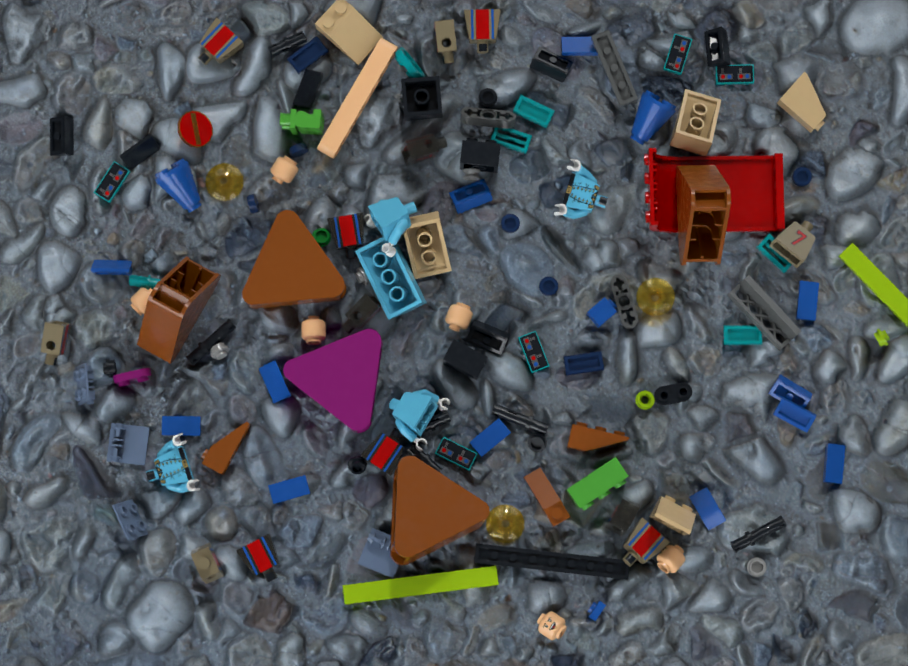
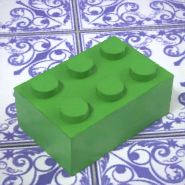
(597, 484)

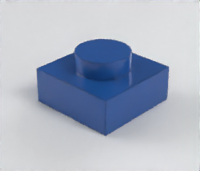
(595, 610)

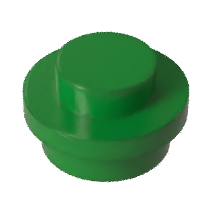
(322, 236)

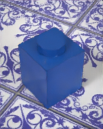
(602, 312)

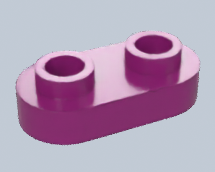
(140, 375)

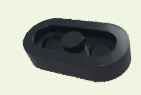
(673, 394)

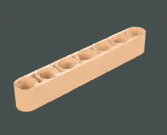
(357, 98)

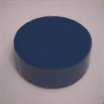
(298, 150)
(802, 176)
(253, 203)
(510, 223)
(548, 286)

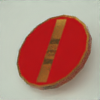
(195, 129)

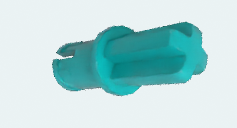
(142, 281)

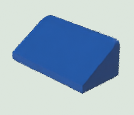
(577, 46)
(471, 196)
(112, 267)
(274, 381)
(788, 389)
(834, 463)
(707, 508)

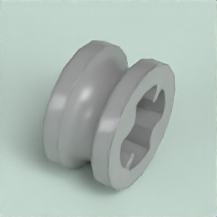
(471, 174)

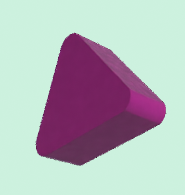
(341, 377)

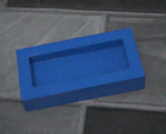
(807, 300)
(794, 414)
(181, 424)
(490, 437)
(289, 489)

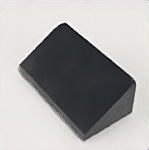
(717, 47)
(551, 64)
(308, 89)
(61, 136)
(140, 152)
(487, 337)

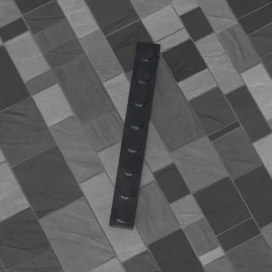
(551, 561)

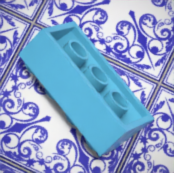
(390, 279)

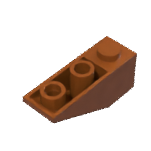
(589, 439)

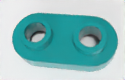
(409, 63)

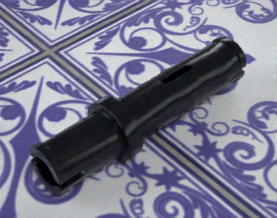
(215, 338)
(520, 419)
(750, 538)

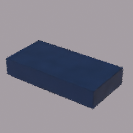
(307, 55)
(583, 363)

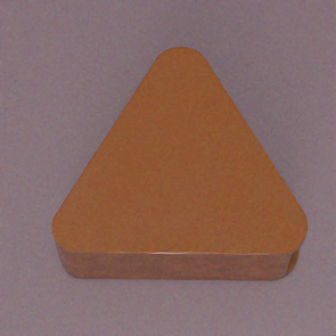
(701, 213)
(292, 268)
(175, 308)
(429, 511)

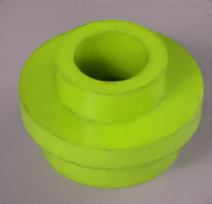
(882, 337)
(649, 395)

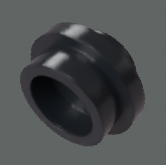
(487, 97)
(110, 367)
(537, 442)
(357, 465)

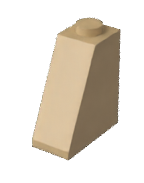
(803, 104)

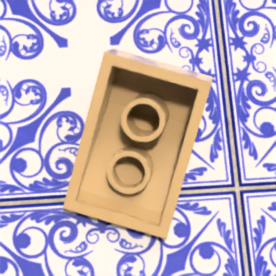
(348, 31)
(695, 122)
(427, 245)
(673, 516)

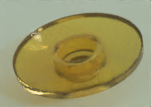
(226, 191)
(665, 296)
(500, 533)

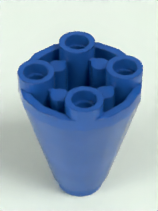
(650, 116)
(180, 185)

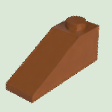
(223, 452)
(547, 497)

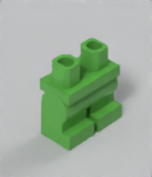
(303, 122)

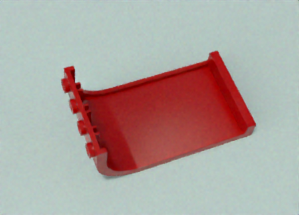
(754, 186)

